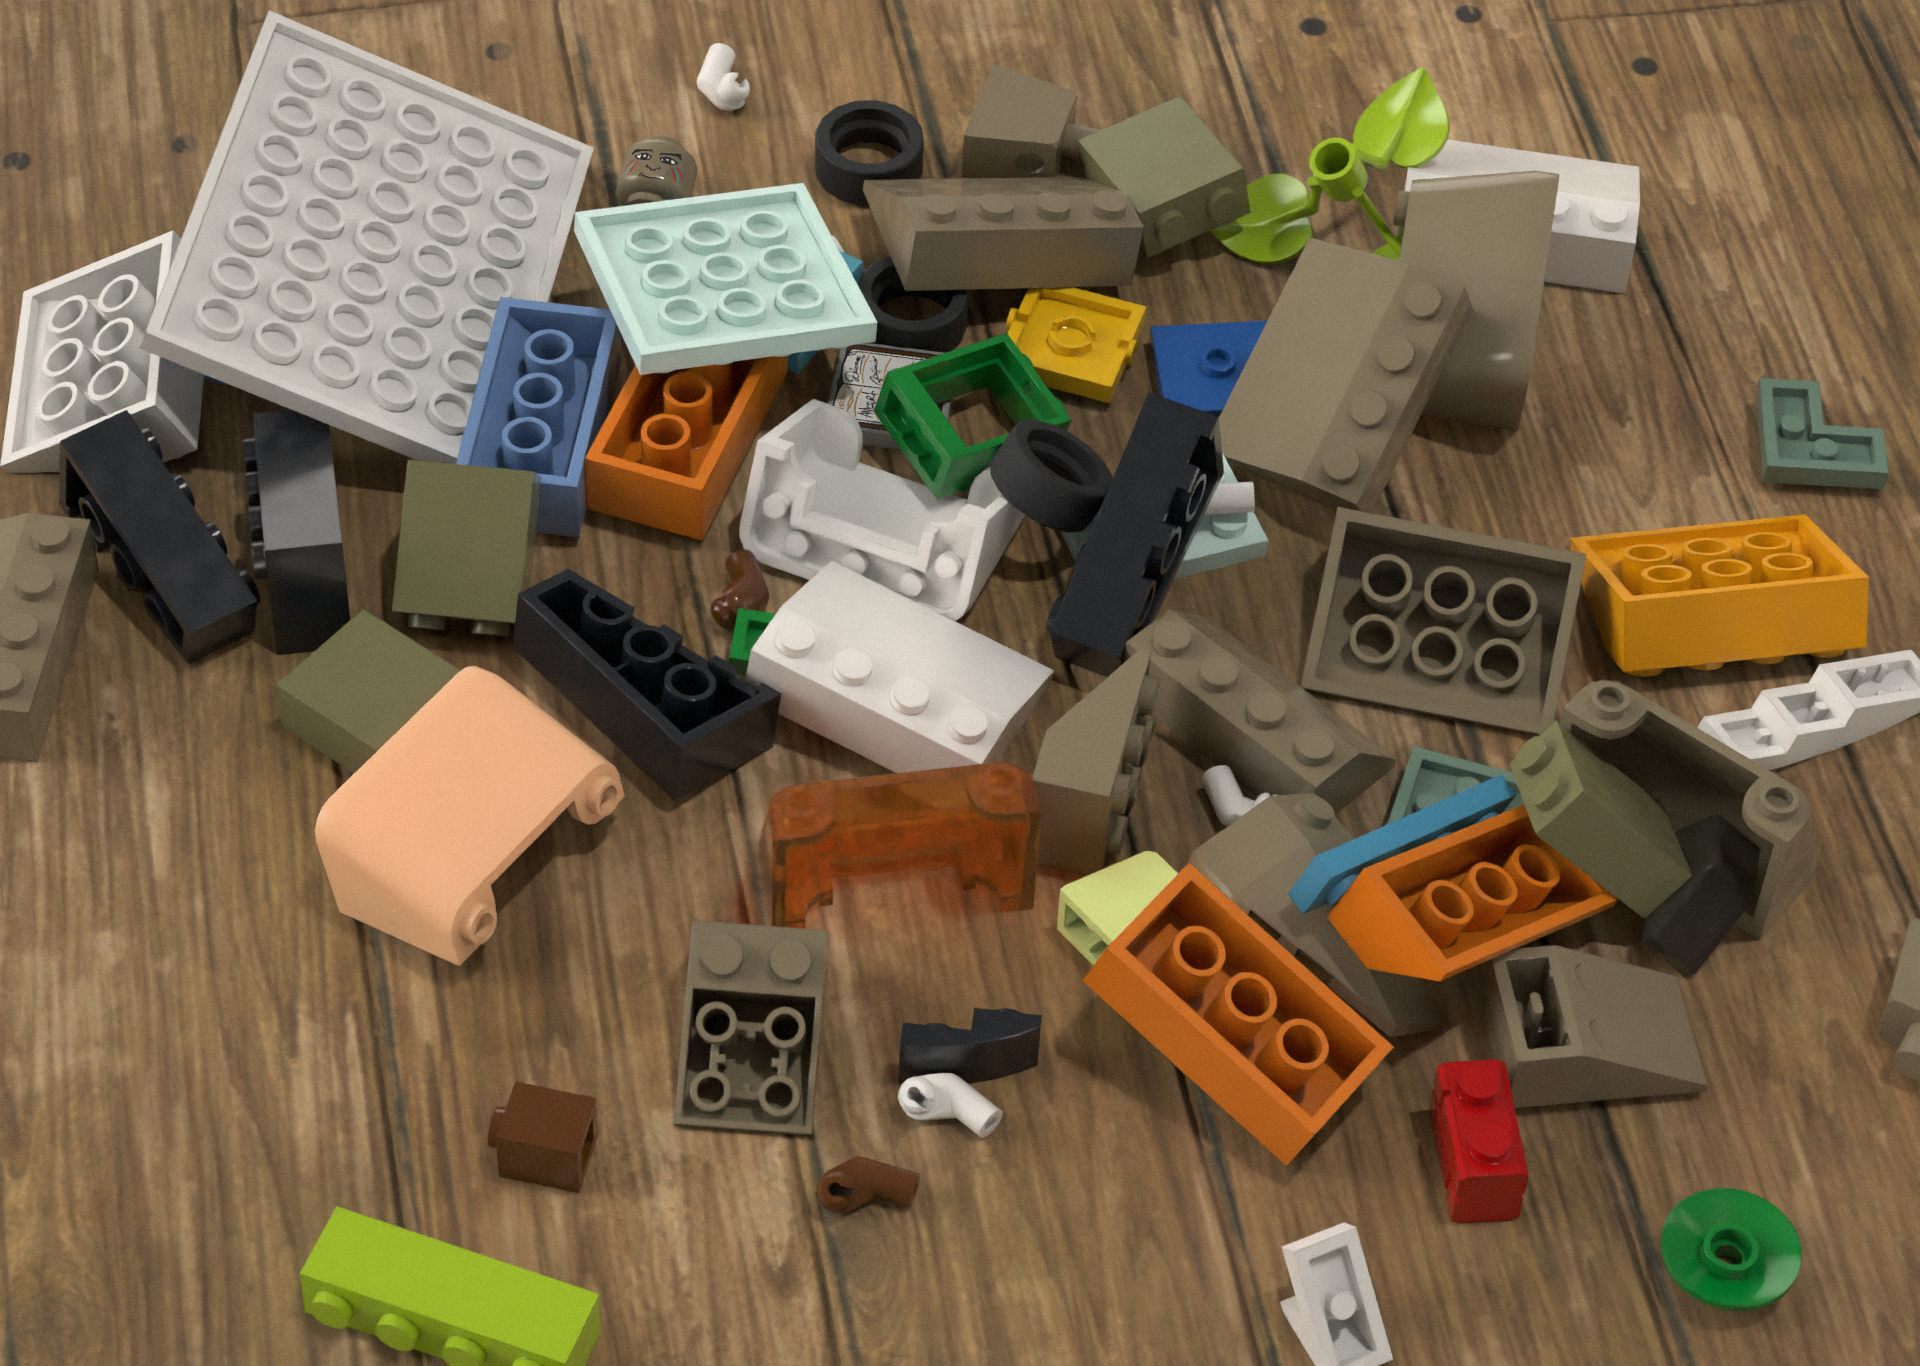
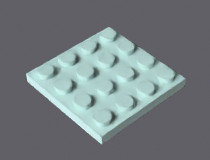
(723, 278)

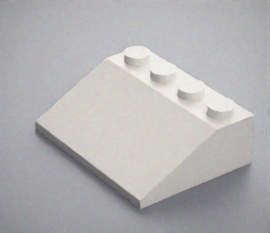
(1592, 214)
(85, 362)
(893, 676)

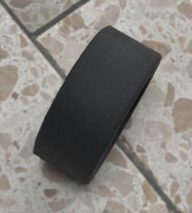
(865, 123)
(934, 334)
(1051, 476)

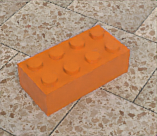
(679, 442)
(1237, 1013)

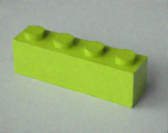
(444, 1298)

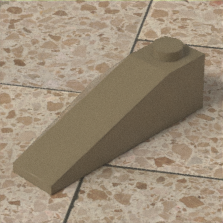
(1257, 866)

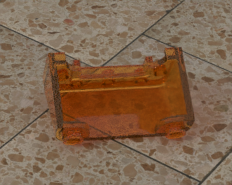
(900, 822)

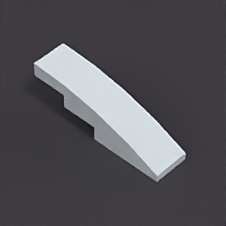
(1829, 712)

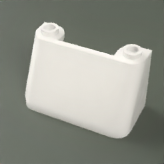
(820, 504)

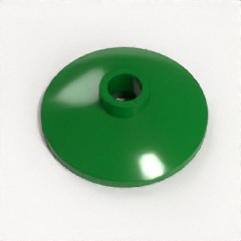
(1733, 1227)

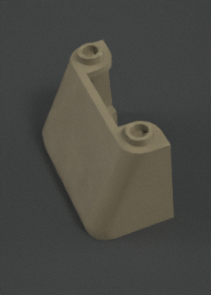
(1496, 243)
(1700, 778)

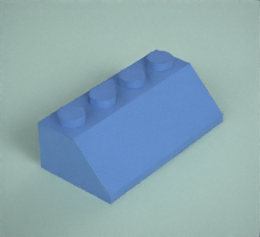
(544, 400)

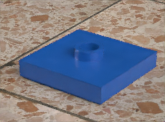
(1202, 361)

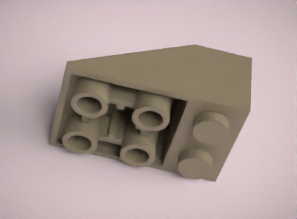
(1089, 769)
(752, 1027)
(1587, 1028)

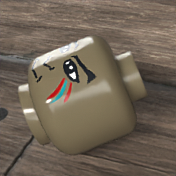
(655, 172)

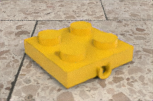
(1077, 338)

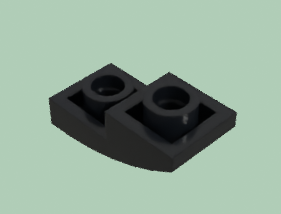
(995, 1047)

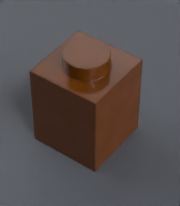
(544, 1136)

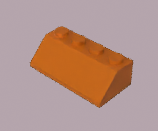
(1464, 900)

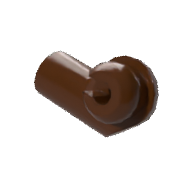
(745, 592)
(864, 1180)

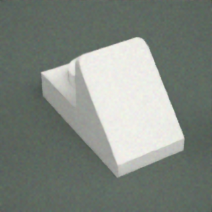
(1334, 1300)

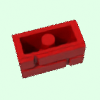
(1478, 1141)

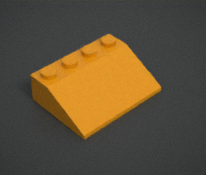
(1723, 594)

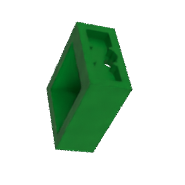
(926, 436)

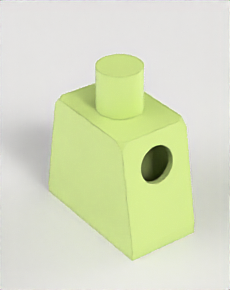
(1107, 901)

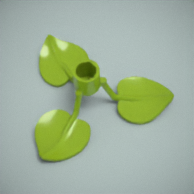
(1398, 127)

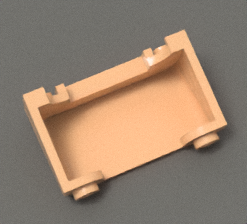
(452, 808)

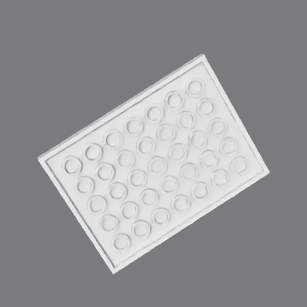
(363, 241)

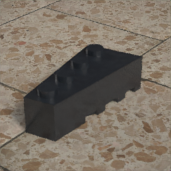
(296, 528)
(1139, 534)
(156, 536)
(641, 687)

